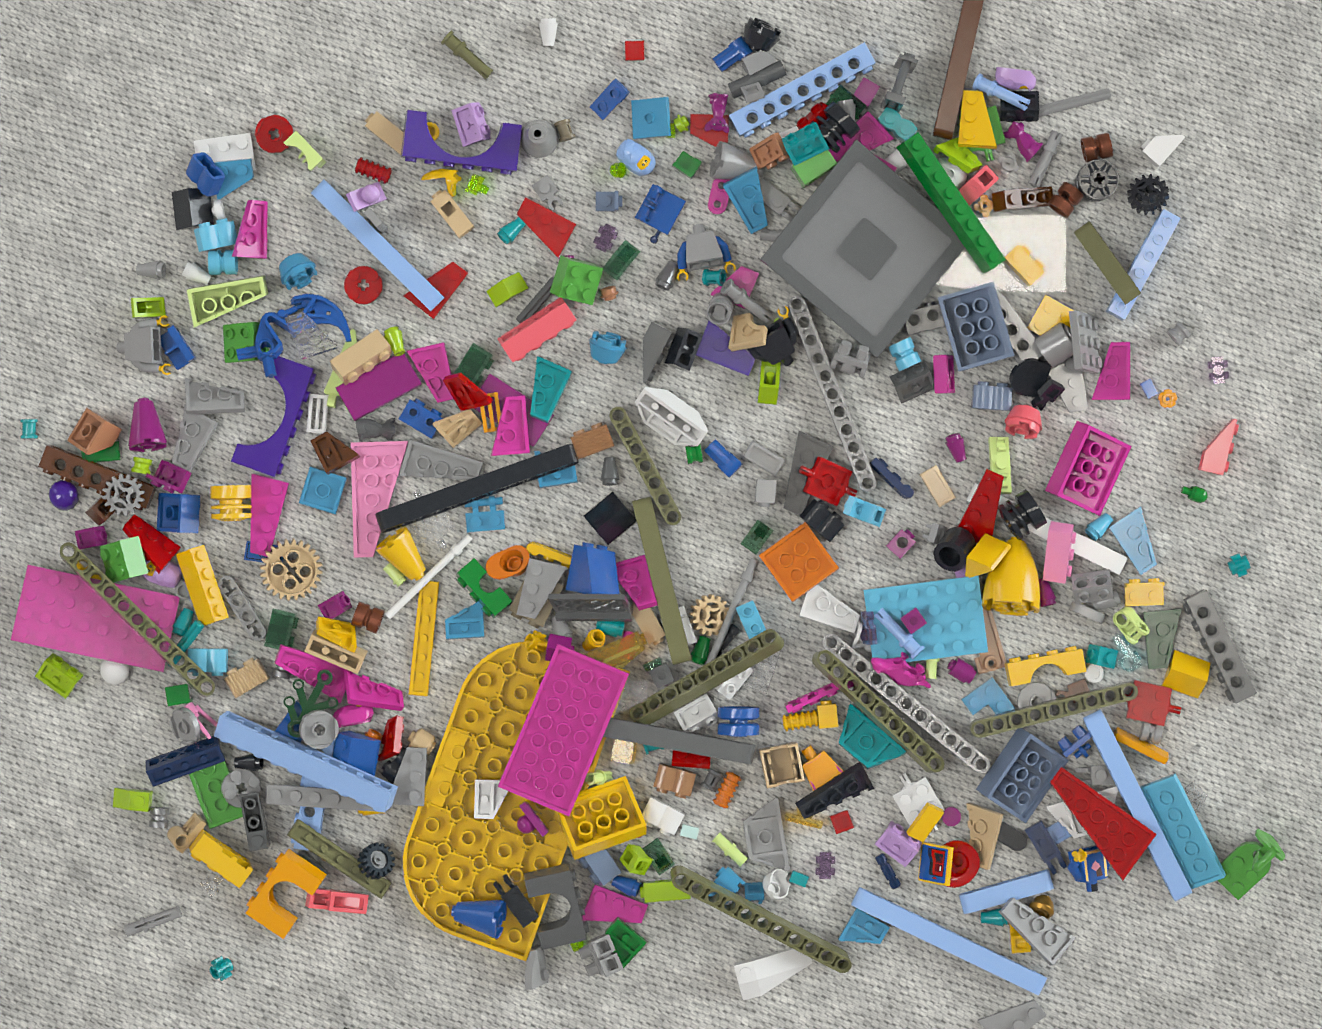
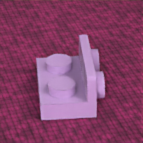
(471, 123)
(898, 844)

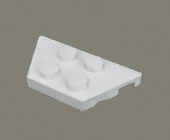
(1067, 819)

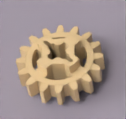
(701, 614)

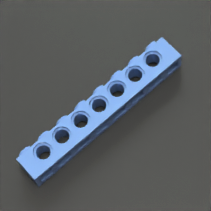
(860, 54)

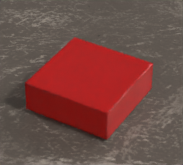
(634, 50)
(841, 822)

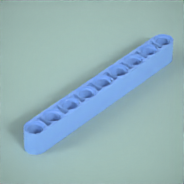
(377, 245)

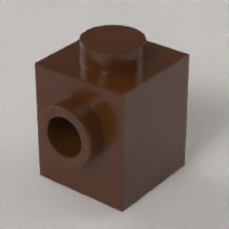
(99, 512)

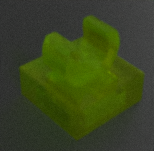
(475, 185)

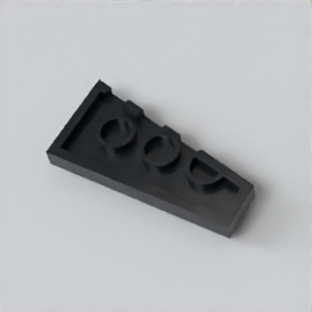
(844, 785)

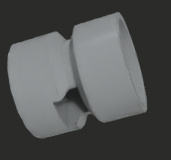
(720, 309)

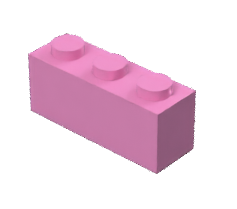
(1059, 552)

